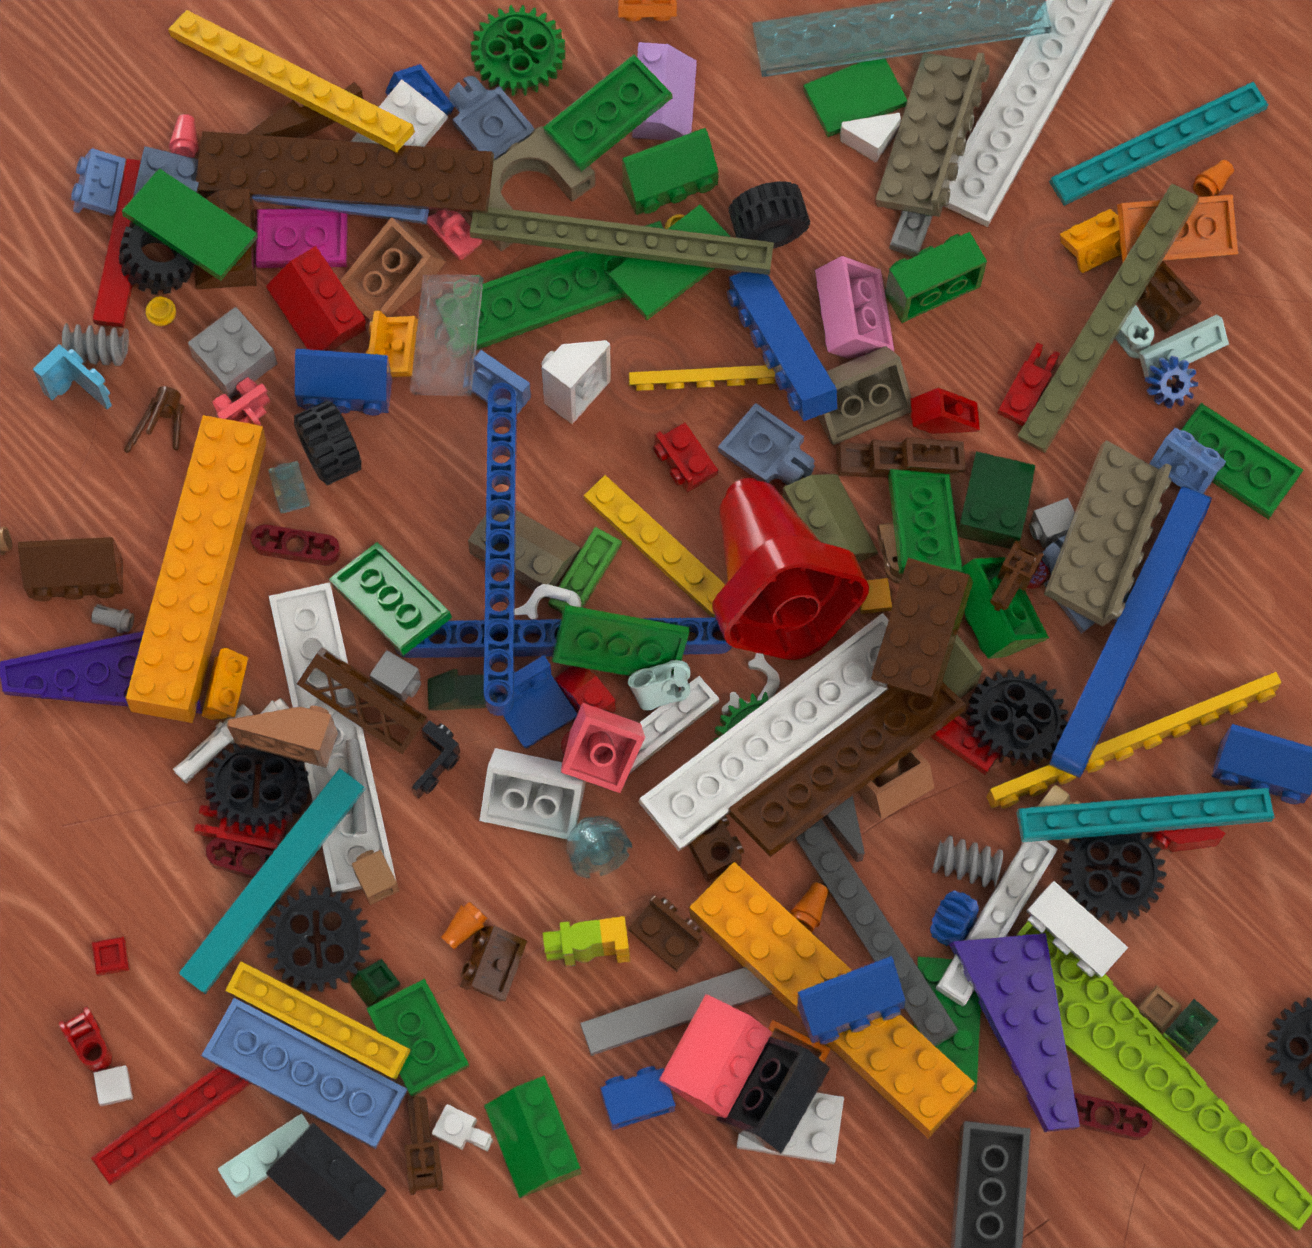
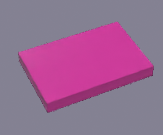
(291, 232)

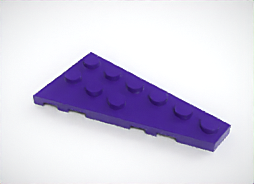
(79, 673)
(1023, 1010)

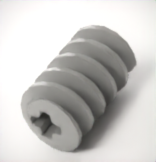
(97, 346)
(968, 861)

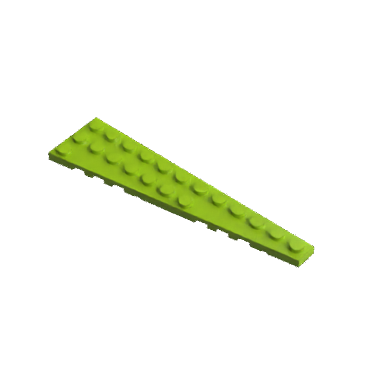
(1140, 1063)

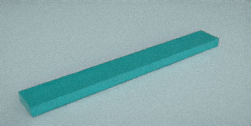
(1158, 143)
(1144, 815)
(272, 881)

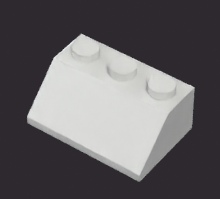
(575, 377)
(531, 794)
(1075, 930)

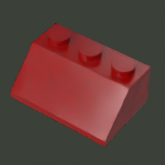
(316, 302)

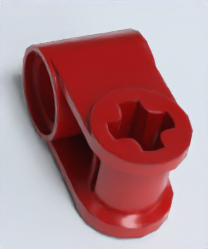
(83, 1036)

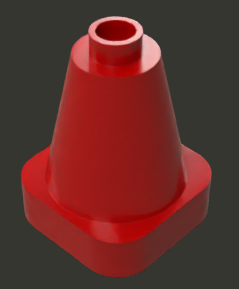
(783, 583)

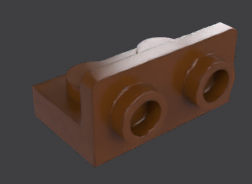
(1167, 298)
(667, 932)
(493, 962)

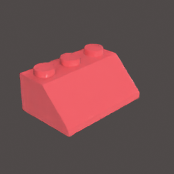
(715, 1057)

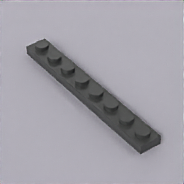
(875, 931)

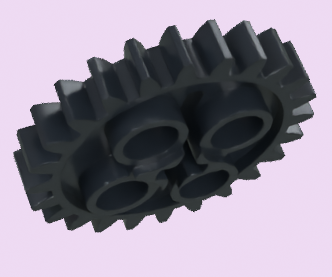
(1016, 717)
(227, 783)
(1113, 899)
(287, 941)
(1296, 1028)

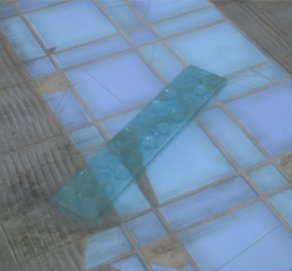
(891, 31)

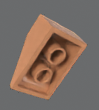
(391, 269)
(290, 732)
(899, 784)

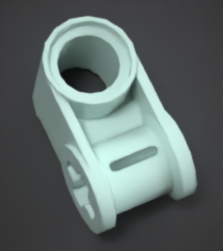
(1135, 333)
(658, 687)

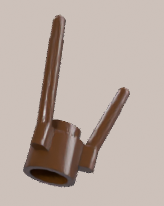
(162, 405)

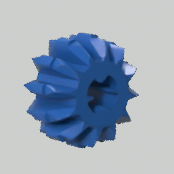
(1175, 393)
(954, 918)

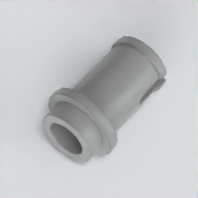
(113, 618)

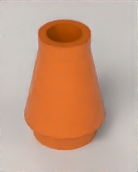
(1213, 180)
(811, 906)
(464, 924)

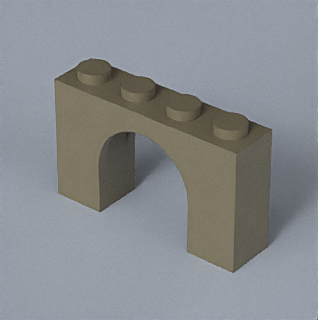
(539, 155)

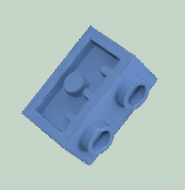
(98, 182)
(490, 372)
(1190, 461)

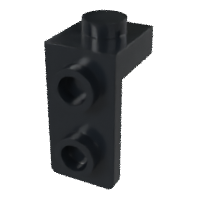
(443, 741)

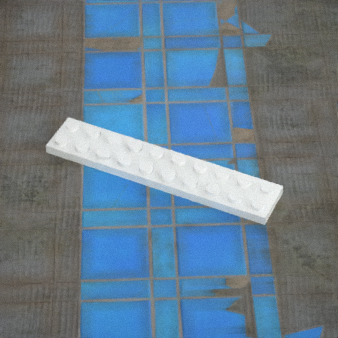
(1022, 107)
(304, 624)
(767, 739)

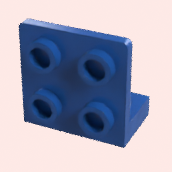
(537, 705)

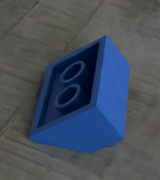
(345, 379)
(1265, 762)
(851, 1001)

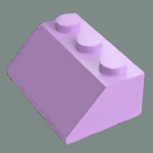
(678, 75)

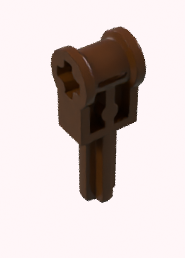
(1015, 574)
(422, 1155)

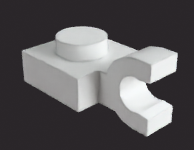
(458, 1128)

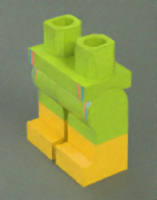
(588, 940)

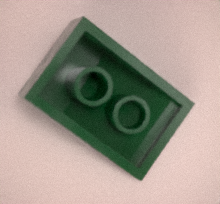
(996, 500)

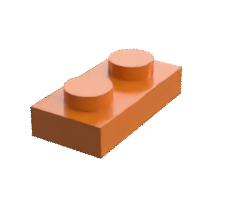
(636, 9)

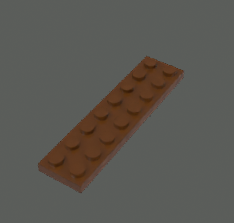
(841, 765)

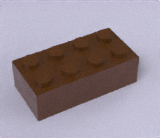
(922, 630)

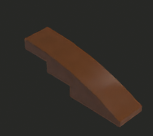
(296, 120)
(909, 455)

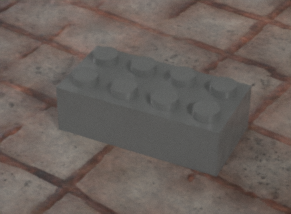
(990, 1186)

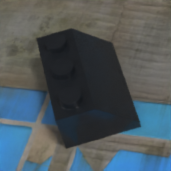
(776, 1094)
(326, 1181)

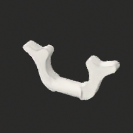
(550, 591)
(771, 686)

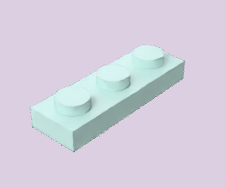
(1188, 344)
(251, 1165)

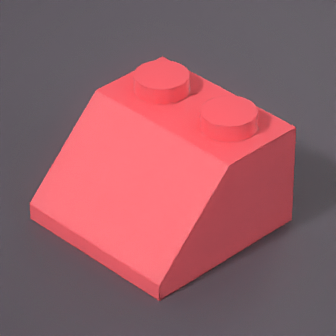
(602, 747)

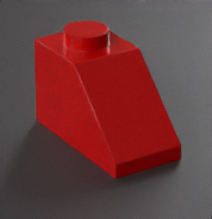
(944, 412)
(585, 687)
(1187, 838)

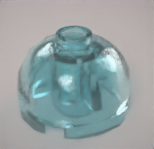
(597, 845)

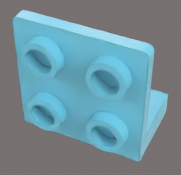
(63, 367)

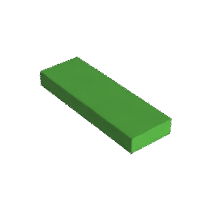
(588, 567)

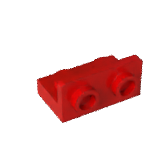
(685, 457)

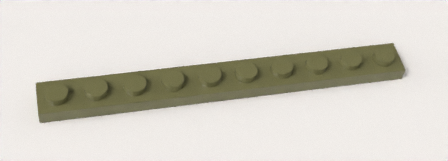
(623, 240)
(1108, 318)

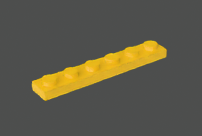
(703, 377)
(655, 543)
(318, 1020)

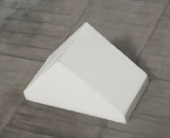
(871, 134)

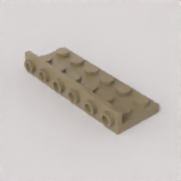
(932, 134)
(1108, 534)

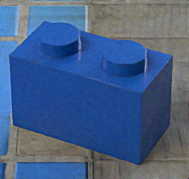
(636, 1098)

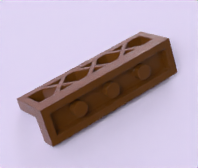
(367, 690)

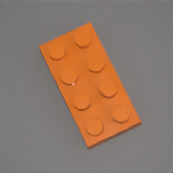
(1206, 234)

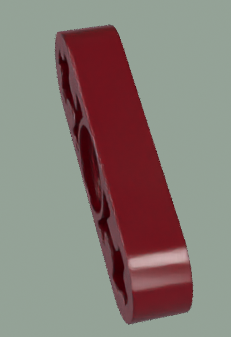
(319, 541)
(231, 847)
(1126, 1129)

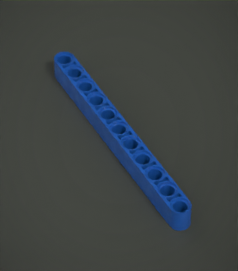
(501, 561)
(548, 631)
(1130, 632)

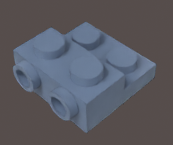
(178, 166)

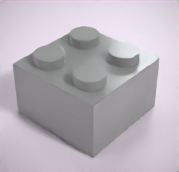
(232, 351)

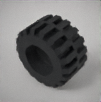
(770, 213)
(146, 271)
(327, 442)

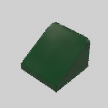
(374, 983)

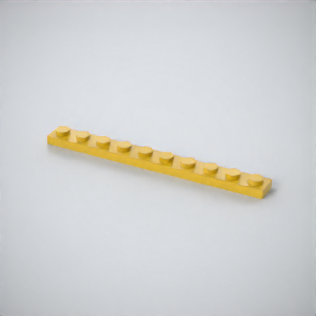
(292, 81)
(1147, 736)

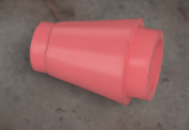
(184, 137)

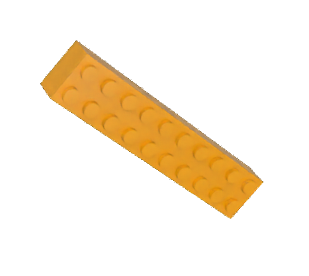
(196, 569)
(790, 959)

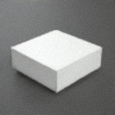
(113, 1085)

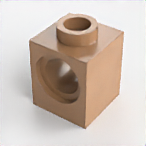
(374, 876)

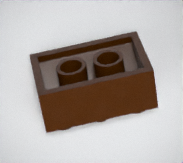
(240, 206)
(71, 568)

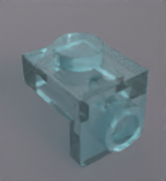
(289, 487)

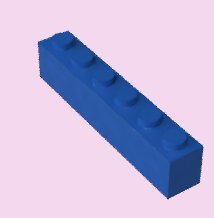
(783, 344)

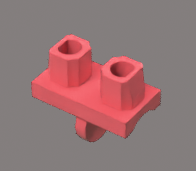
(453, 232)
(248, 407)

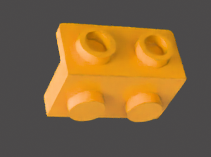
(1094, 240)
(396, 339)
(225, 685)

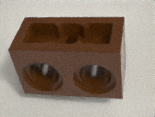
(707, 842)

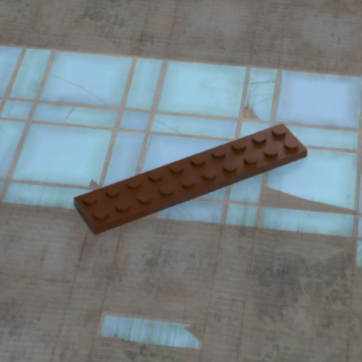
(346, 172)

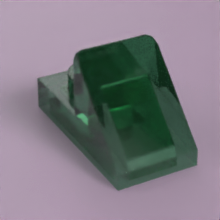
(455, 691)
(1190, 1028)

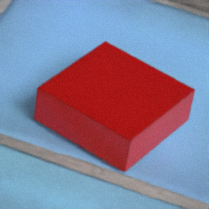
(110, 956)

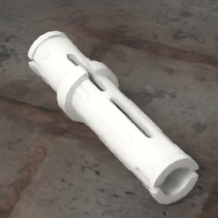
(208, 748)

